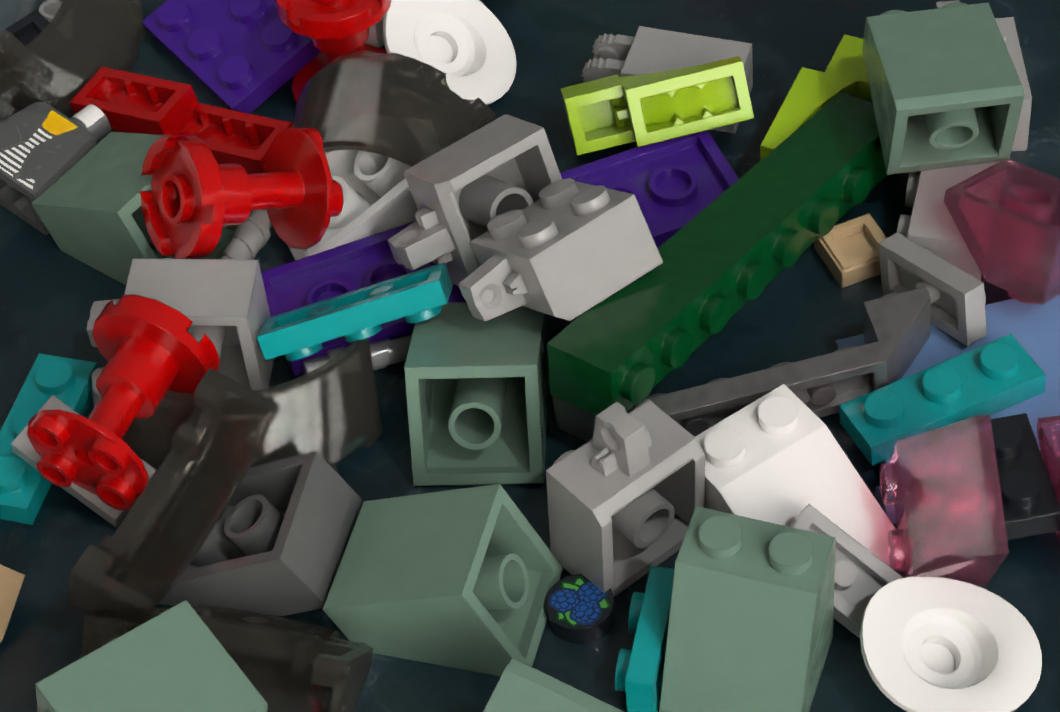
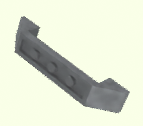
(893, 337)

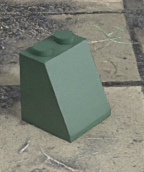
(941, 87)
(98, 209)
(478, 397)
(445, 580)
(748, 616)
(156, 667)

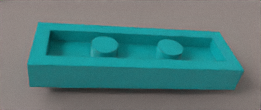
(356, 313)
(943, 394)
(20, 483)

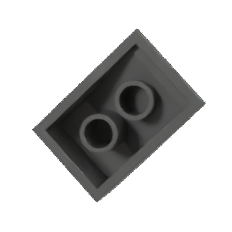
(274, 541)

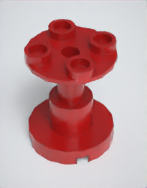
(334, 27)
(198, 196)
(146, 358)

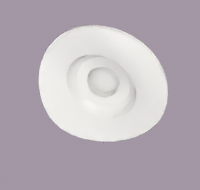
(456, 39)
(948, 647)

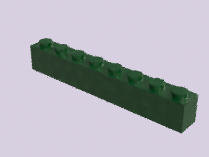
(720, 260)

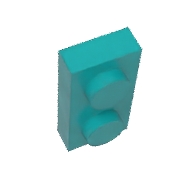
(641, 669)

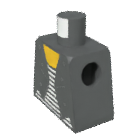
(39, 149)

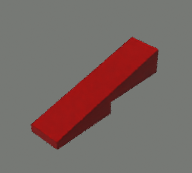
(171, 108)

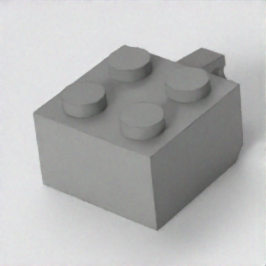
(467, 187)
(560, 252)
(221, 299)
(624, 496)

